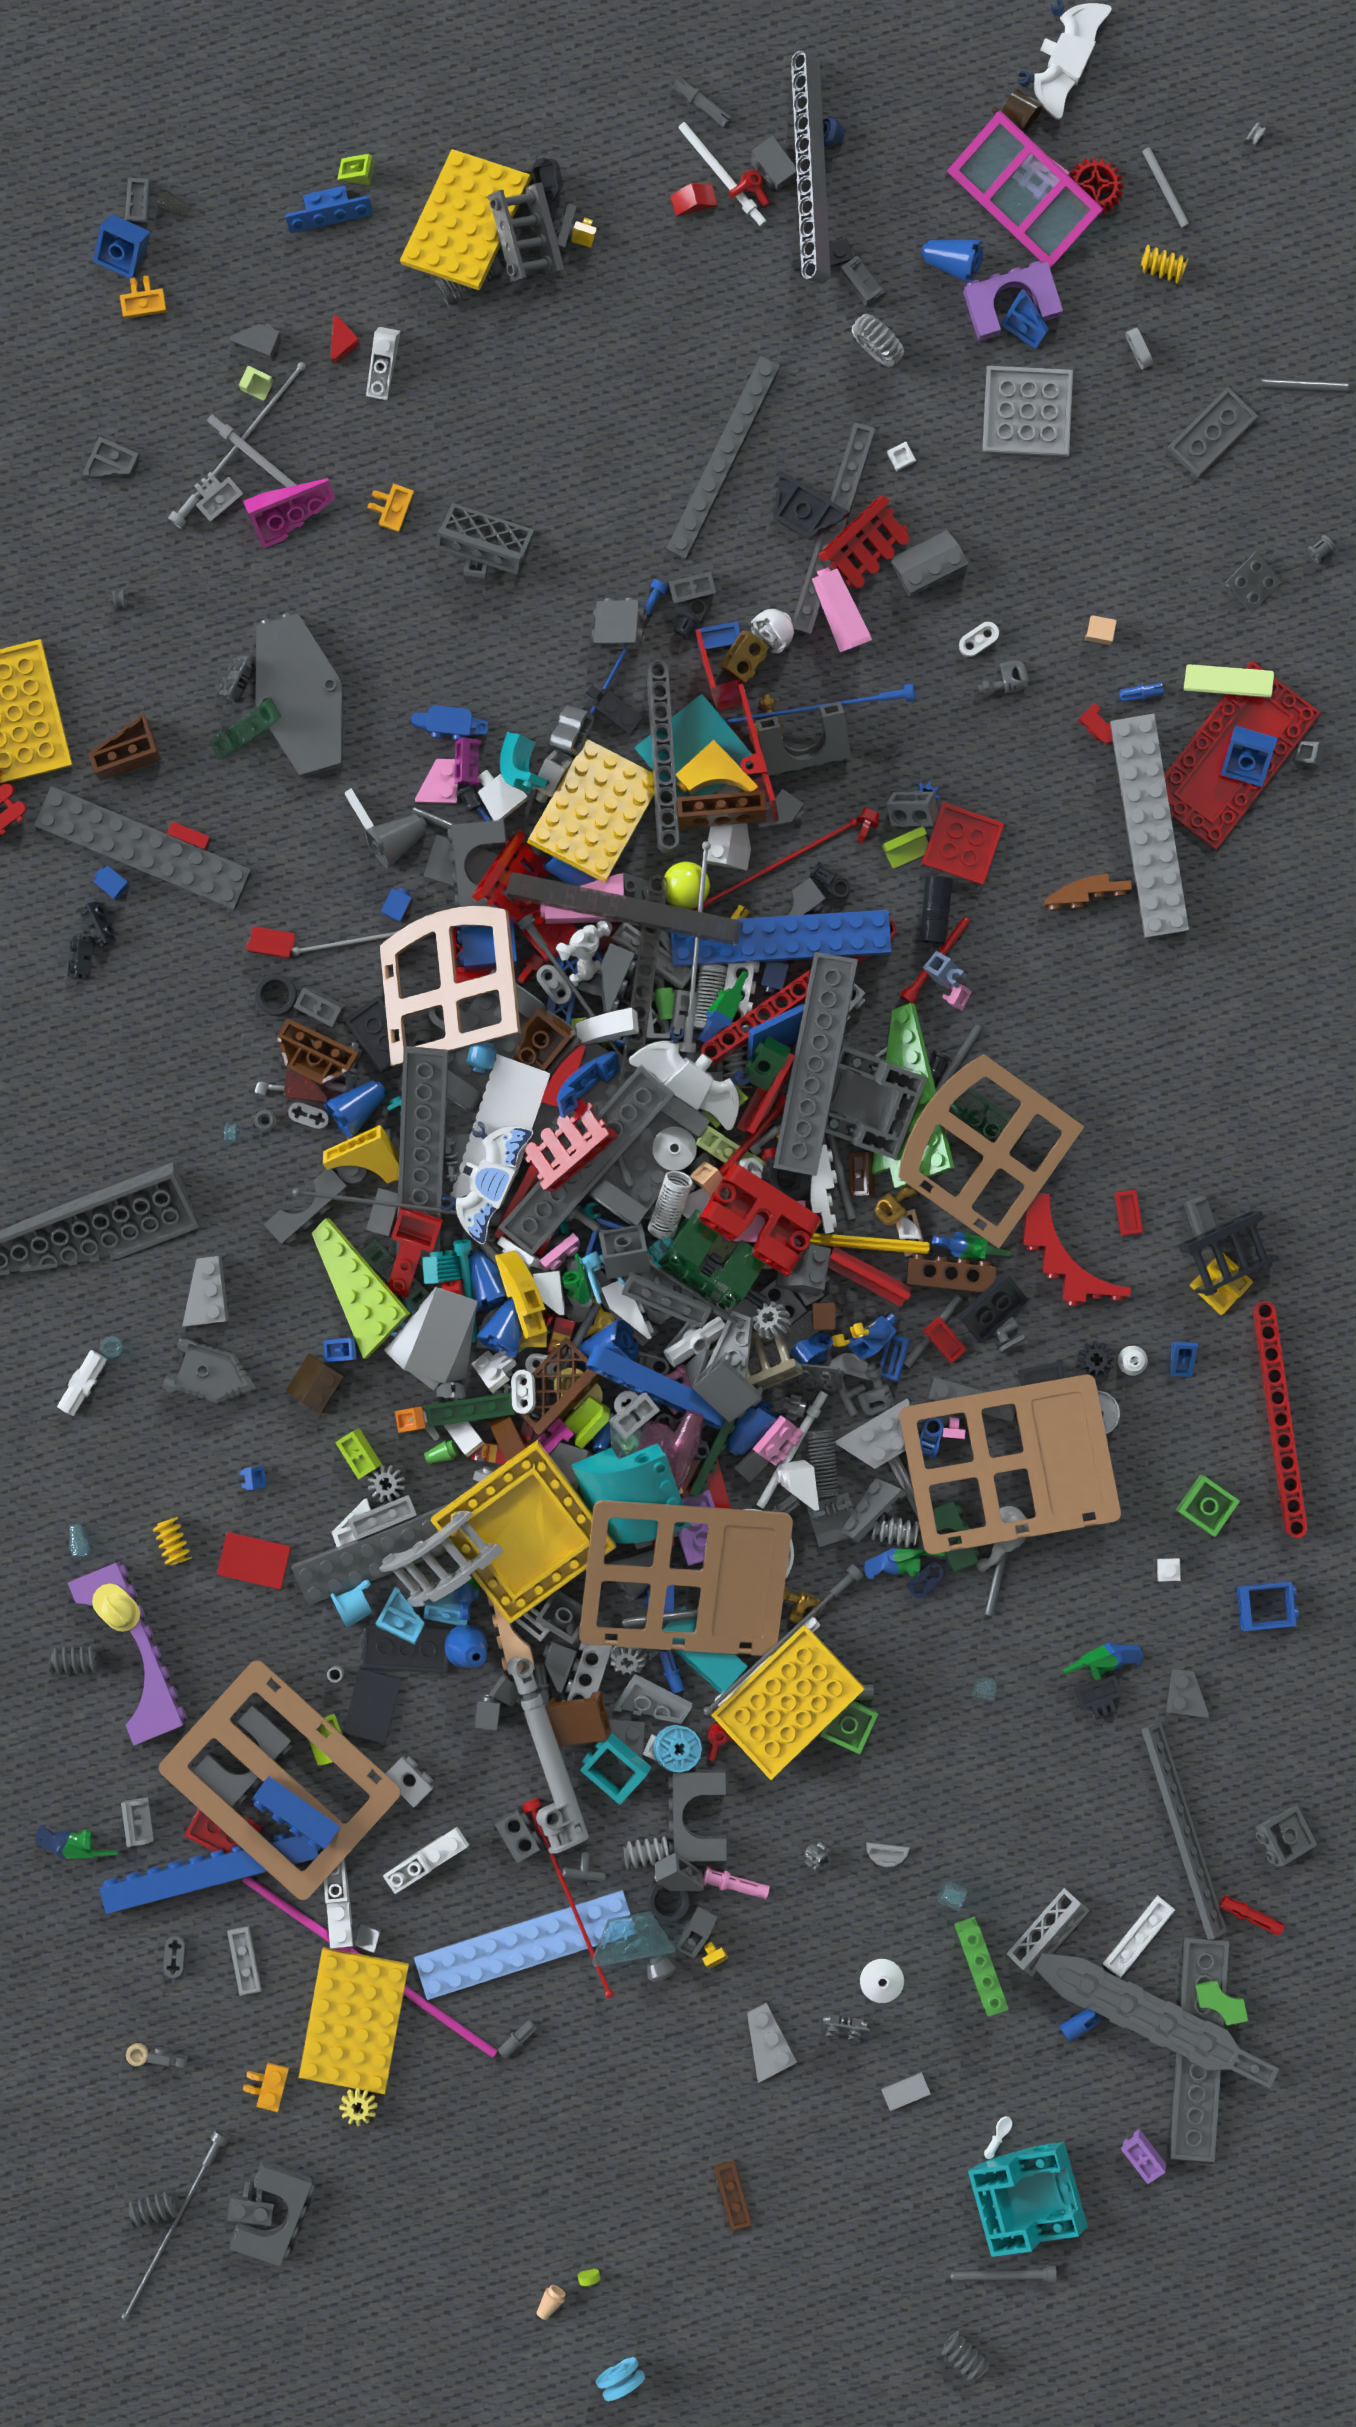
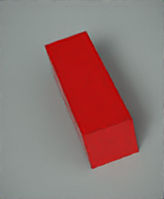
(188, 835)

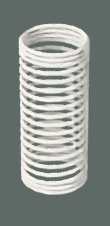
(720, 971)
(663, 1221)

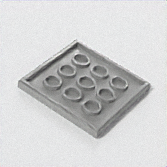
(1027, 411)

